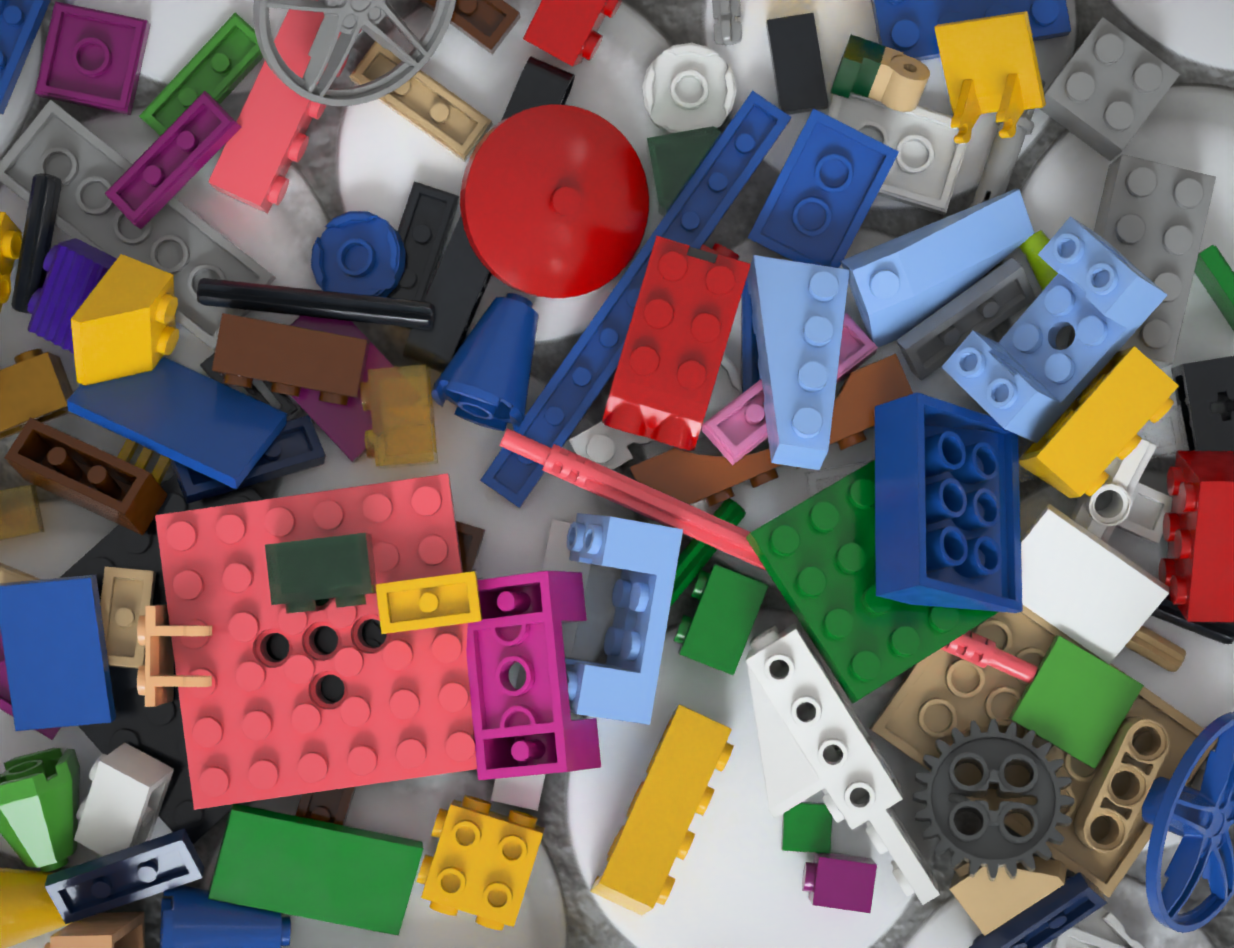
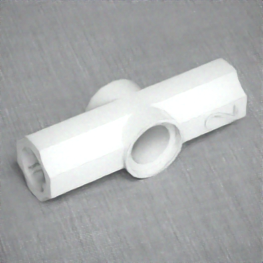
(1122, 482)

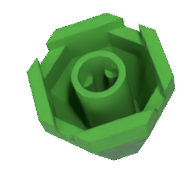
(41, 807)

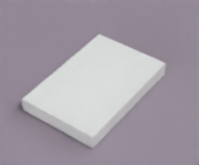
(927, 153)
(1085, 585)

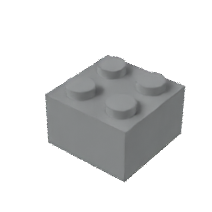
(1107, 89)

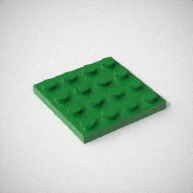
(827, 574)

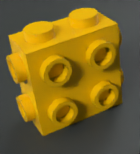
(480, 862)

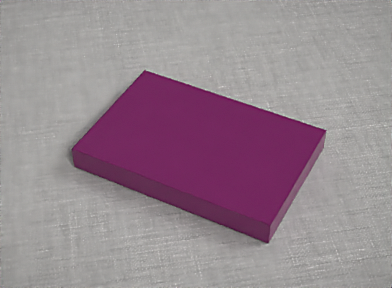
(341, 423)

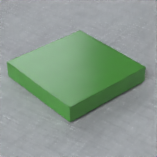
(1076, 701)

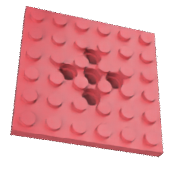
(265, 720)

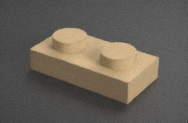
(122, 602)

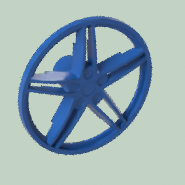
(1203, 823)

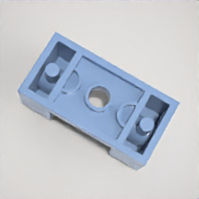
(1024, 375)
(642, 597)

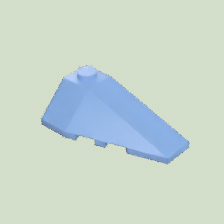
(929, 267)

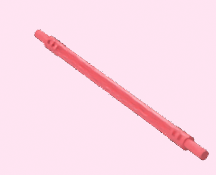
(711, 530)

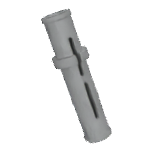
(1003, 159)

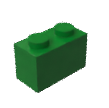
(721, 618)

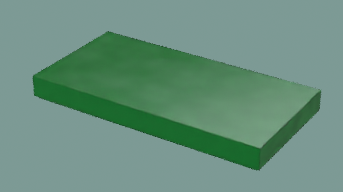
(315, 869)

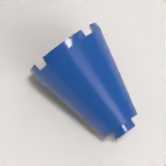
(493, 366)
(199, 922)

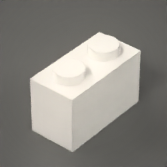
(122, 800)

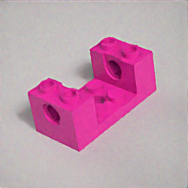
(532, 726)

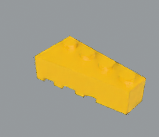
(663, 812)

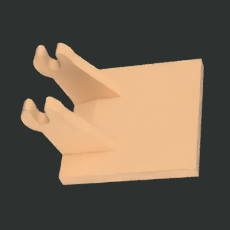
(157, 676)

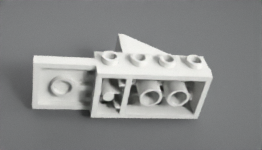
(801, 756)

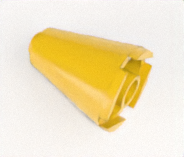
(25, 906)

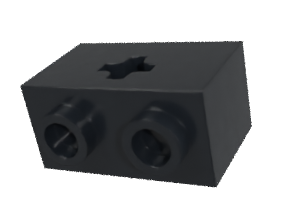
(1200, 386)

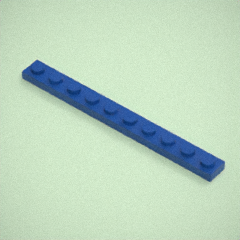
(600, 346)

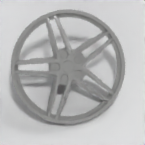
(349, 18)

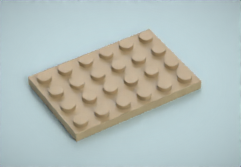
(953, 692)

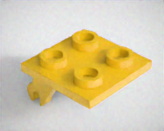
(990, 69)

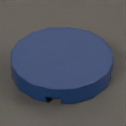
(358, 255)

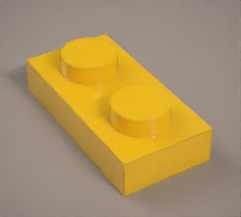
(428, 602)

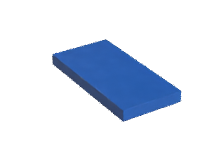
(184, 419)

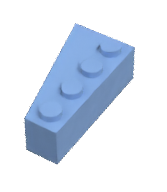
(798, 344)

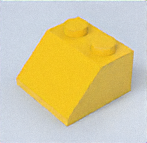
(125, 323)

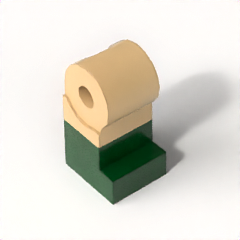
(880, 75)

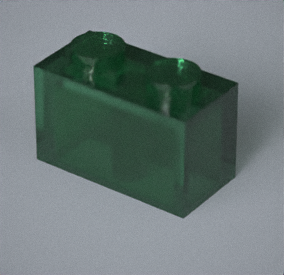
(321, 570)

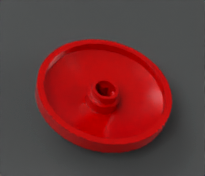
(554, 201)

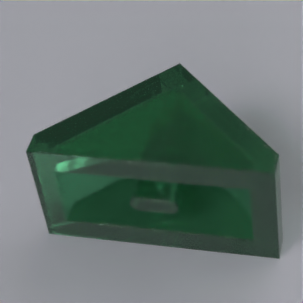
(675, 160)

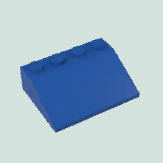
(946, 507)

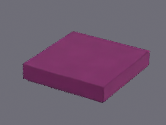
(92, 58)

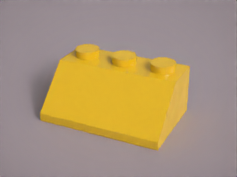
(1101, 424)

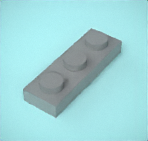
(976, 309)

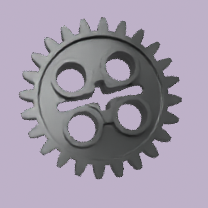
(993, 844)

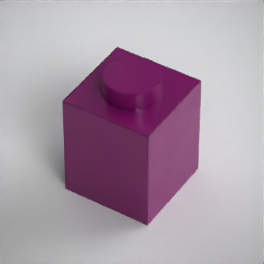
(840, 881)

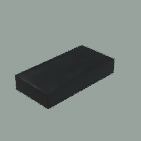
(797, 63)

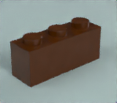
(290, 358)
(86, 476)

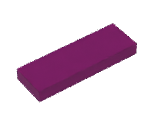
(172, 160)

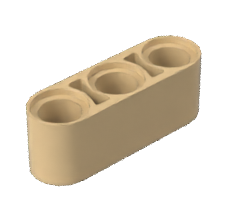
(1142, 770)

